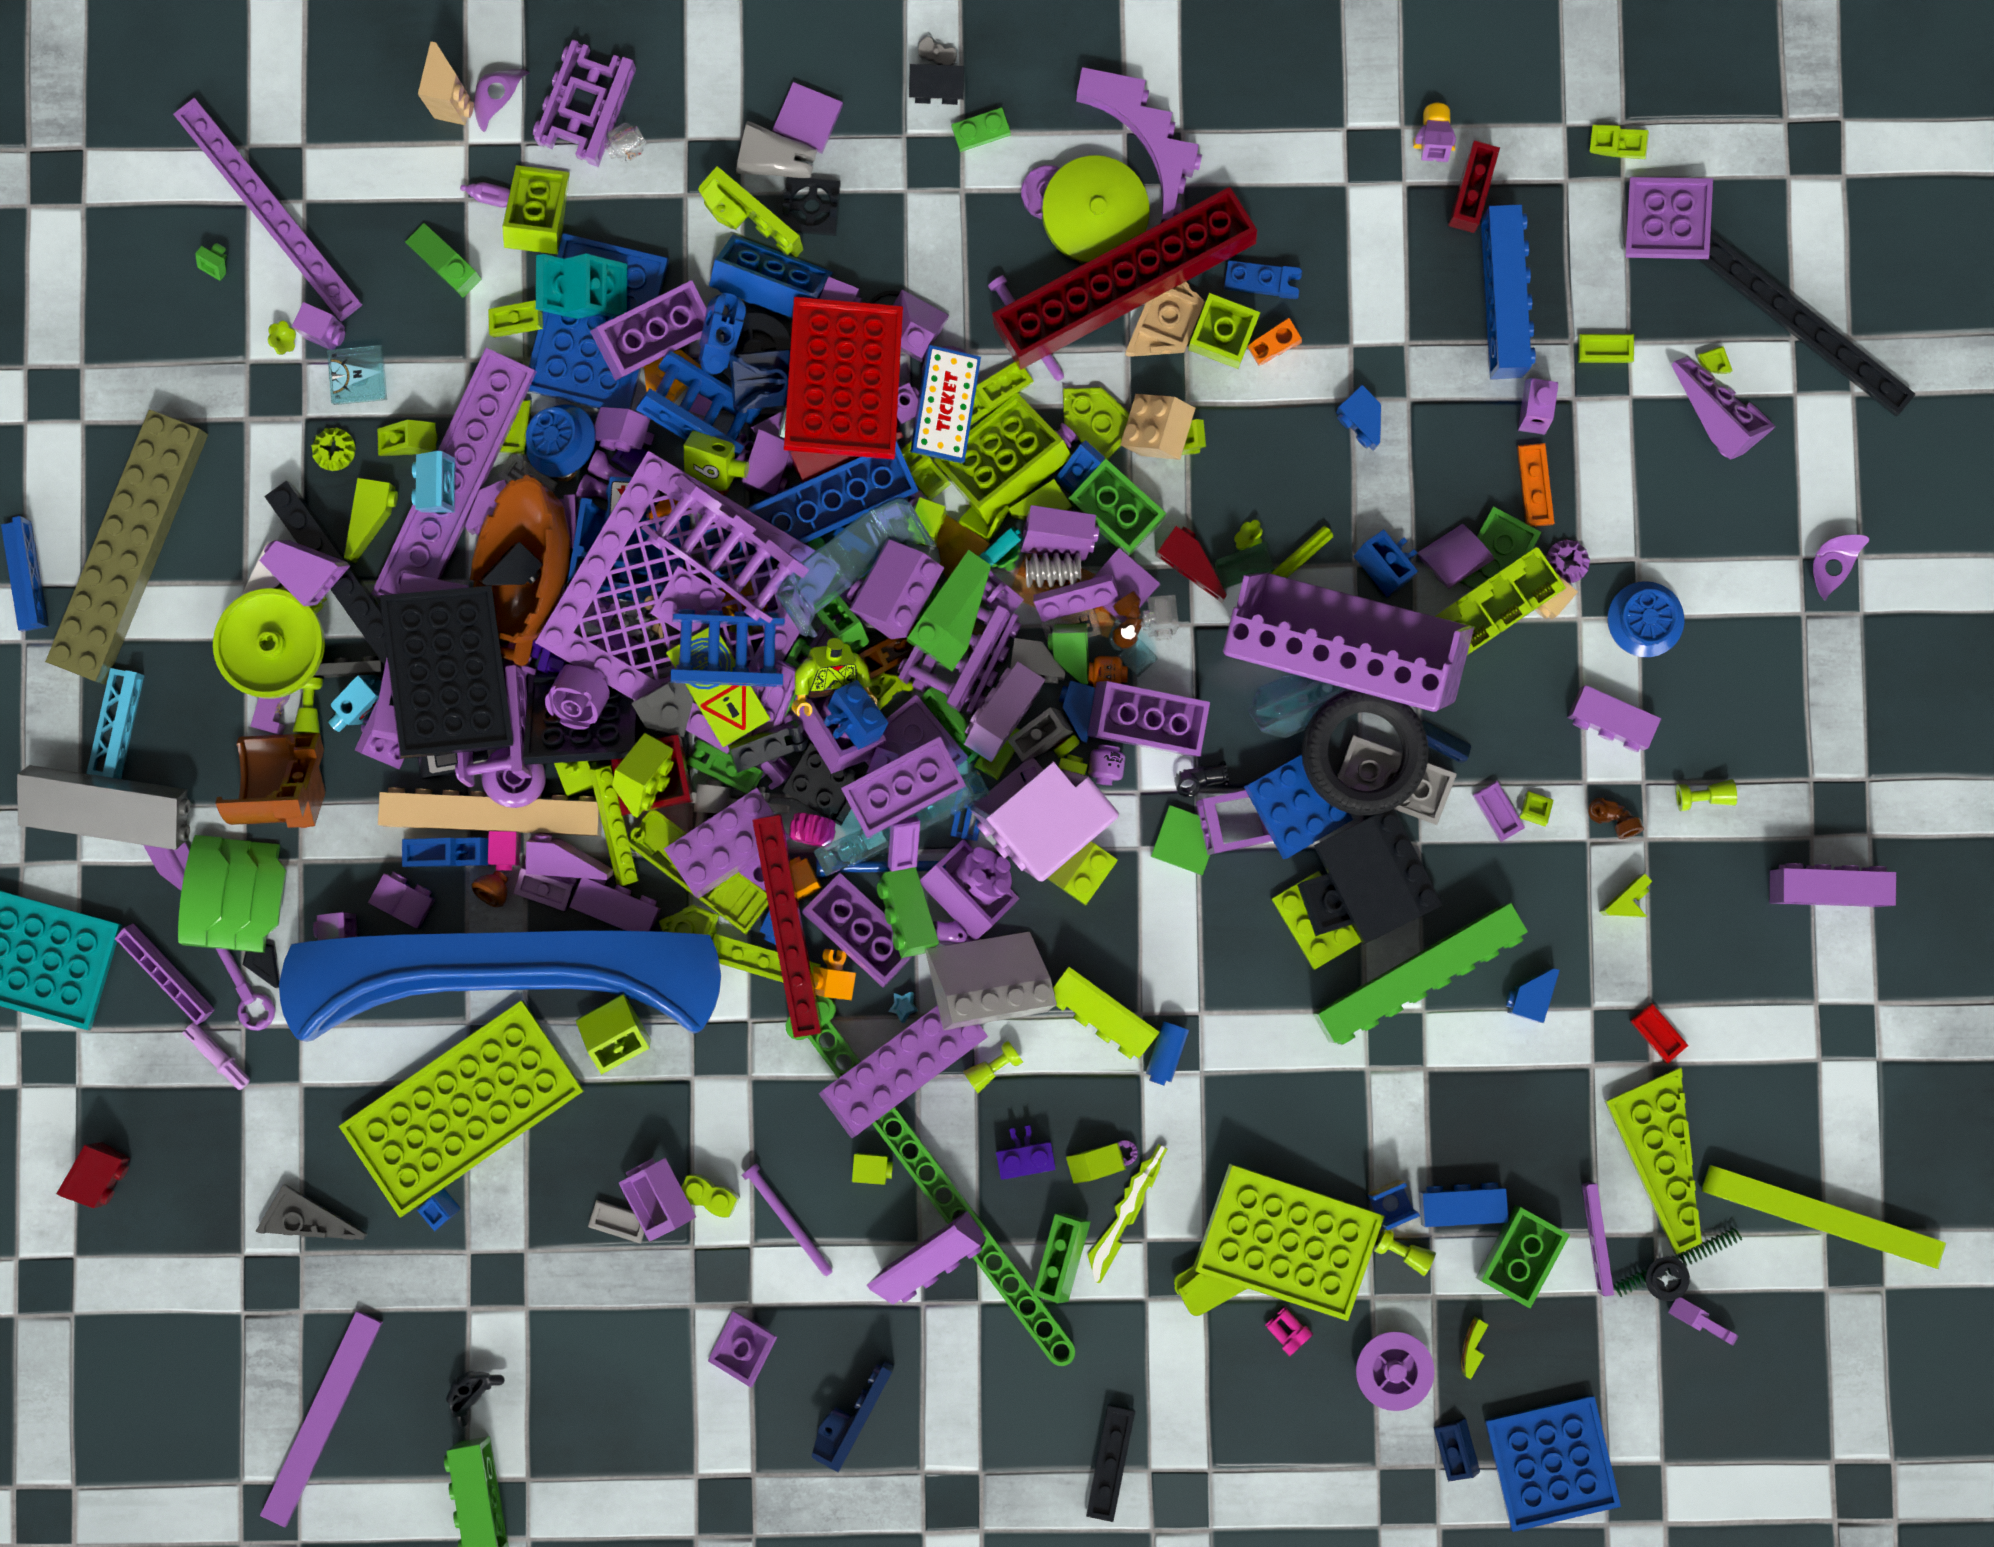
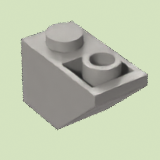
(1037, 659)

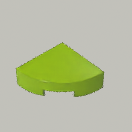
(1715, 361)

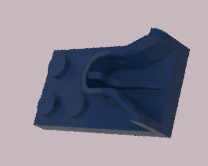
(759, 379)
(833, 1447)

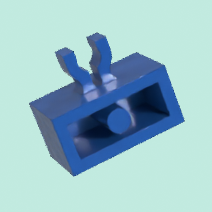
(1386, 562)
(856, 715)

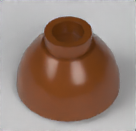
(491, 888)

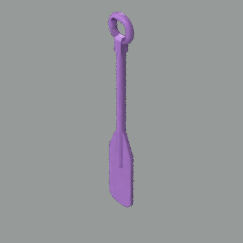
(172, 866)

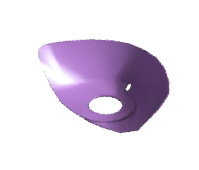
(486, 106)
(1843, 549)

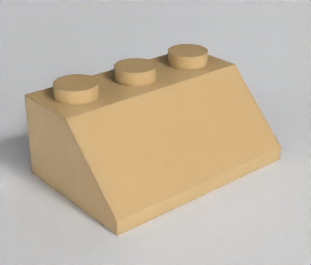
(442, 89)

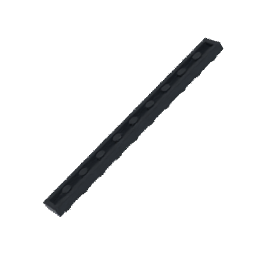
(1807, 327)

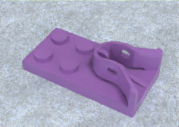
(903, 787)

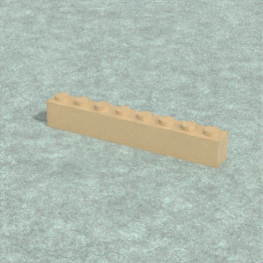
(483, 814)

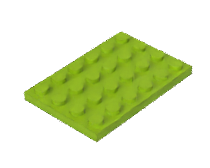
(1288, 1242)

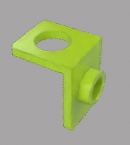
(977, 525)

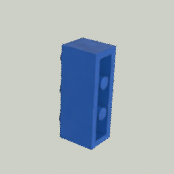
(1463, 1205)

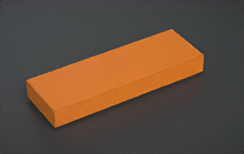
(1535, 485)

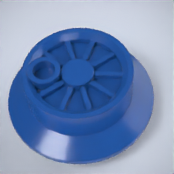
(560, 440)
(1645, 619)

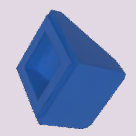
(438, 1209)

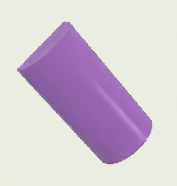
(856, 929)

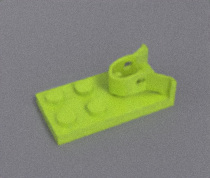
(725, 194)

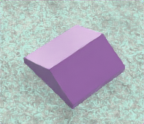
(742, 1348)

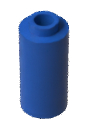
(1166, 1053)

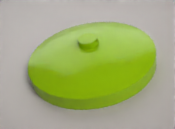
(1094, 207)
(268, 643)

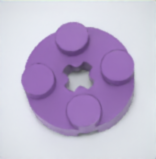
(995, 867)

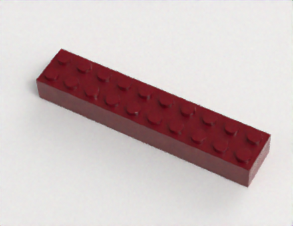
(1124, 278)

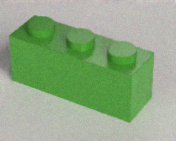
(907, 912)
(1061, 1258)

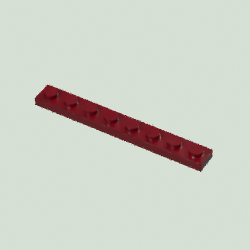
(787, 925)

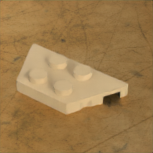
(1166, 323)

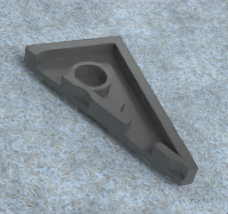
(299, 1215)

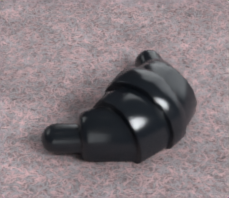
(467, 1391)

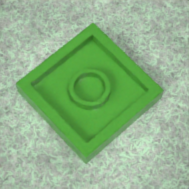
(1181, 841)

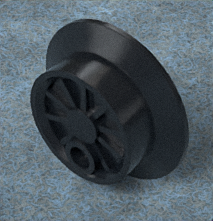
(758, 334)

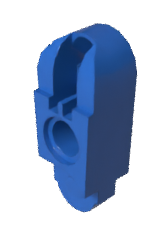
(714, 354)

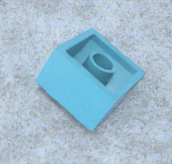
(434, 482)

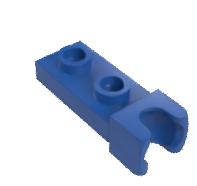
(1262, 279)

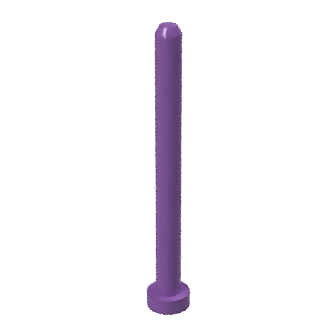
(753, 1174)

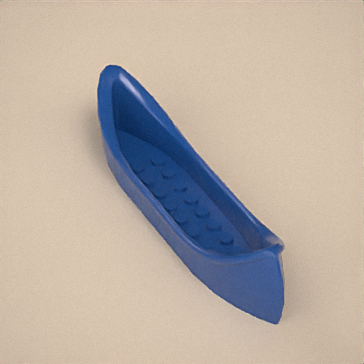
(345, 976)

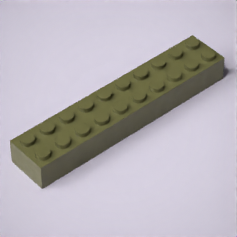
(127, 547)

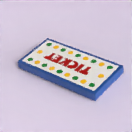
(945, 404)

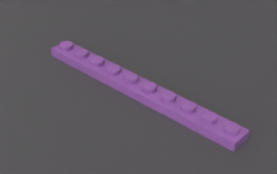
(267, 209)

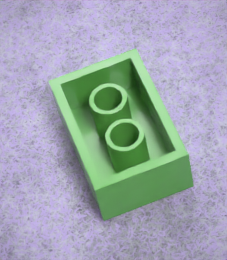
(1120, 507)
(1522, 1256)

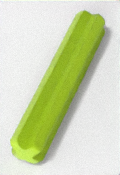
(1304, 552)

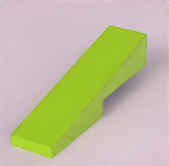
(999, 389)

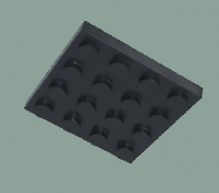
(552, 742)

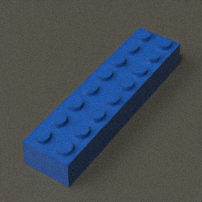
(825, 502)

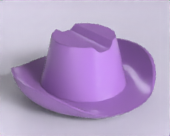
(508, 788)

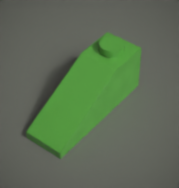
(443, 260)

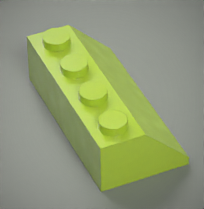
(1104, 1013)

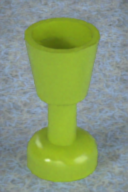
(307, 716)
(1720, 794)
(983, 1073)
(1414, 1256)

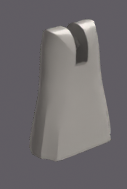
(773, 154)

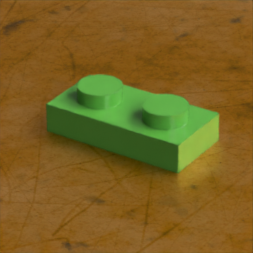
(980, 130)

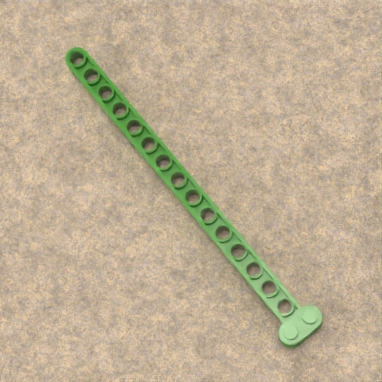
(957, 1202)

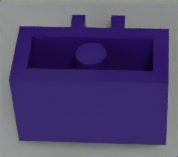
(1025, 1159)

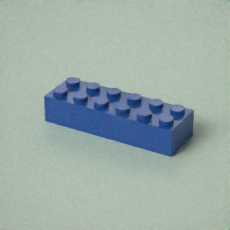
(1506, 292)

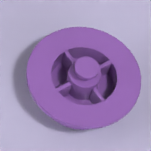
(1395, 1371)

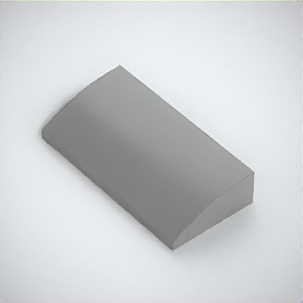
(1371, 766)

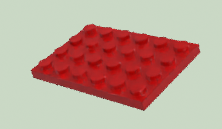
(843, 378)

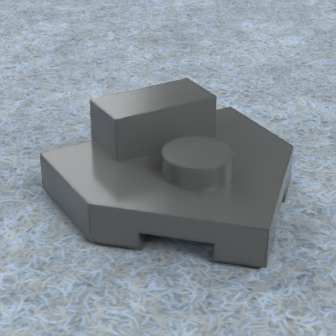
(665, 708)

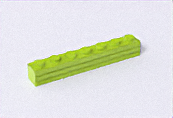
(613, 825)

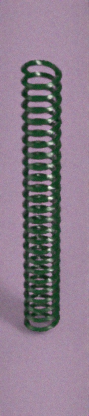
(1682, 1258)

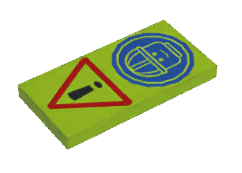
(727, 708)

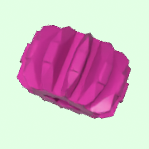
(812, 829)

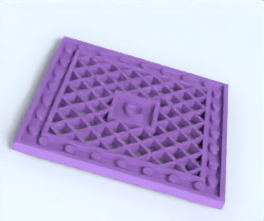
(681, 592)

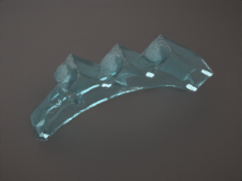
(857, 848)

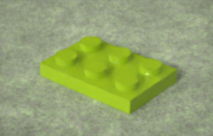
(1316, 949)

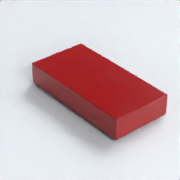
(1659, 1033)

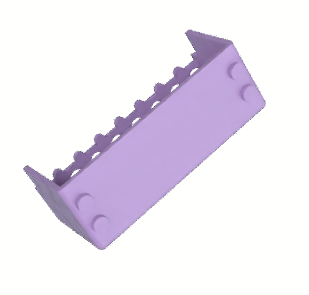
(1045, 819)

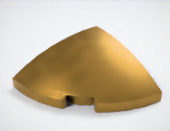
(954, 543)

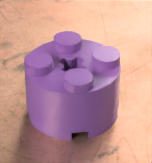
(577, 696)

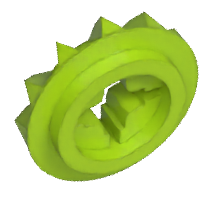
(339, 459)

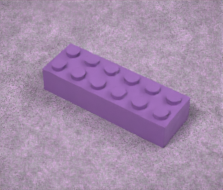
(897, 1070)

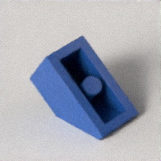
(1078, 707)
(1533, 996)

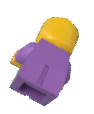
(1436, 136)

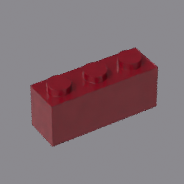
(1474, 186)

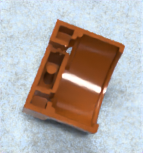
(277, 781)

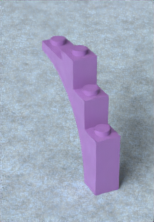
(1123, 99)

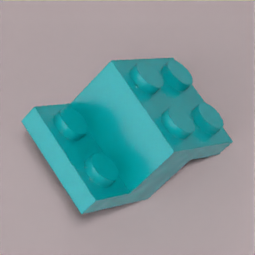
(581, 286)

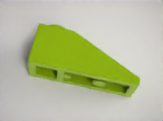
(370, 511)

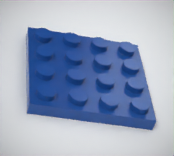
(1552, 1463)

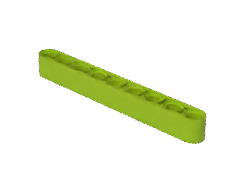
(1824, 1217)

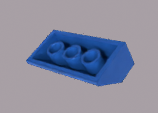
(765, 275)

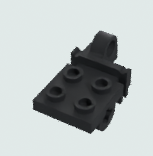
(818, 788)

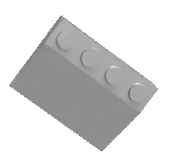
(989, 980)

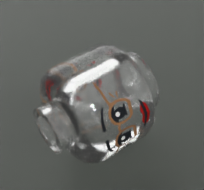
(625, 143)

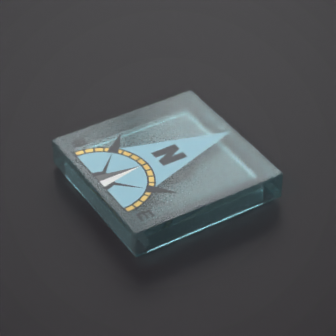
(357, 375)

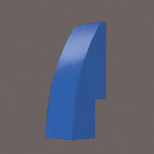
(445, 852)

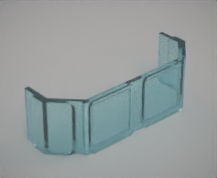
(848, 560)

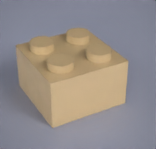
(1157, 426)

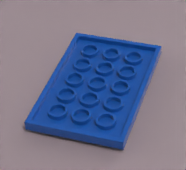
(565, 351)

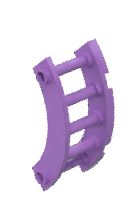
(740, 529)

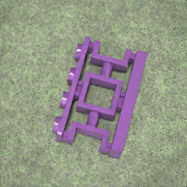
(605, 108)

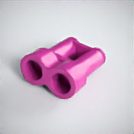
(1296, 1339)

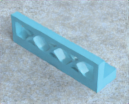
(121, 726)

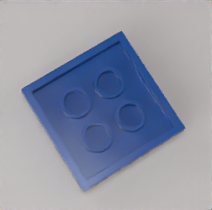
(1293, 809)

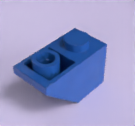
(1363, 416)

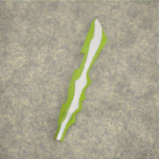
(1127, 1210)

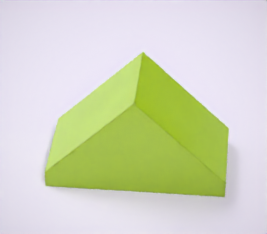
(1096, 1163)

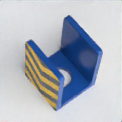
(1402, 1213)

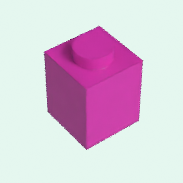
(504, 849)

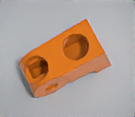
(1275, 342)

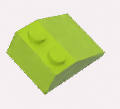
(536, 210)

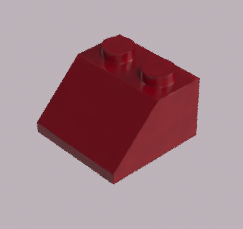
(94, 1175)

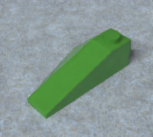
(950, 618)

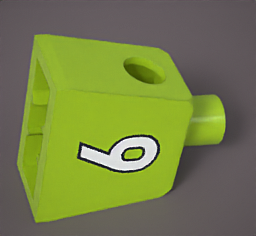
(712, 461)

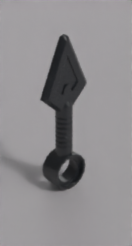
(263, 965)

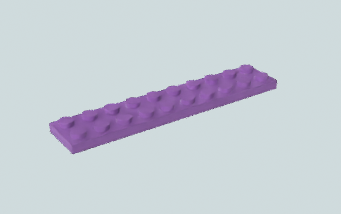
(474, 442)

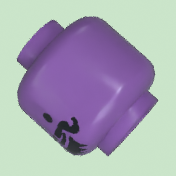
(1106, 764)

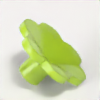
(281, 337)
(1248, 535)

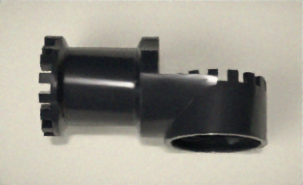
(1202, 777)

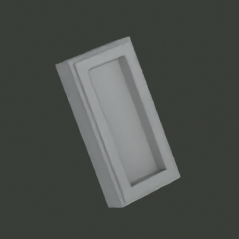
(616, 1221)

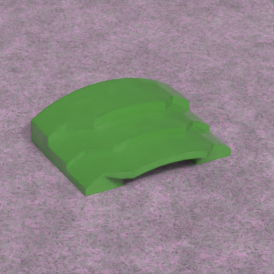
(230, 894)

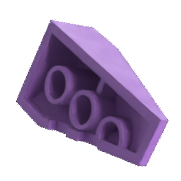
(1726, 420)

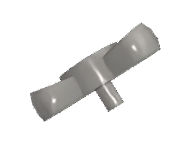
(936, 52)

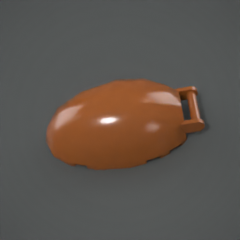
(536, 519)

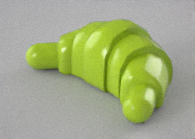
(886, 686)

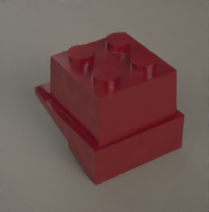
(678, 789)

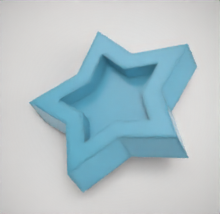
(903, 1006)

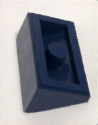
(1446, 743)
(1457, 1450)

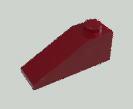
(1188, 558)

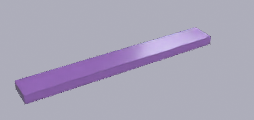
(321, 1419)

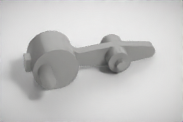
(714, 798)

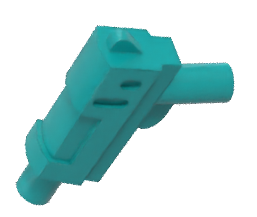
(1002, 546)

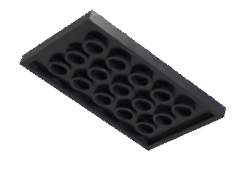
(446, 671)

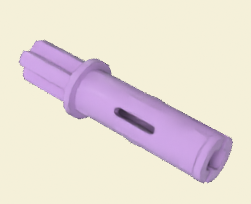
(216, 1056)

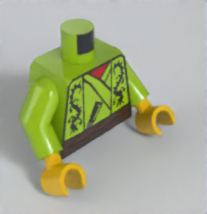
(827, 671)

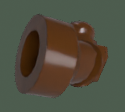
(1127, 632)
(1605, 811)

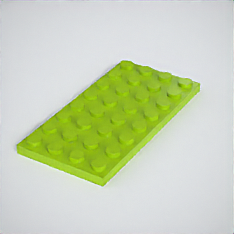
(461, 1108)

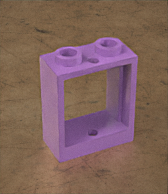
(1211, 826)
(656, 1198)

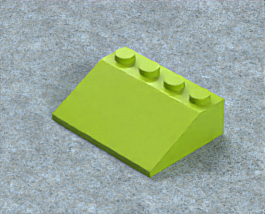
(1005, 458)

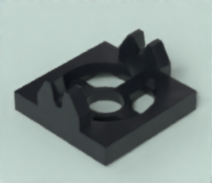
(831, 187)

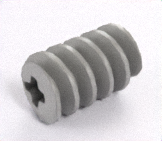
(1053, 569)

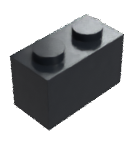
(936, 82)

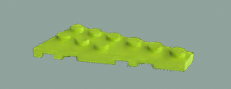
(1658, 1142)

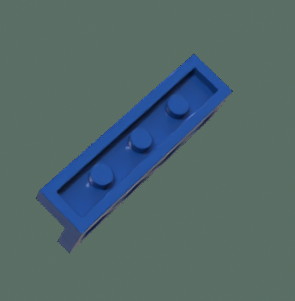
(24, 574)

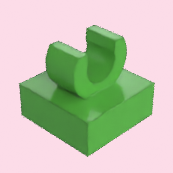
(212, 261)

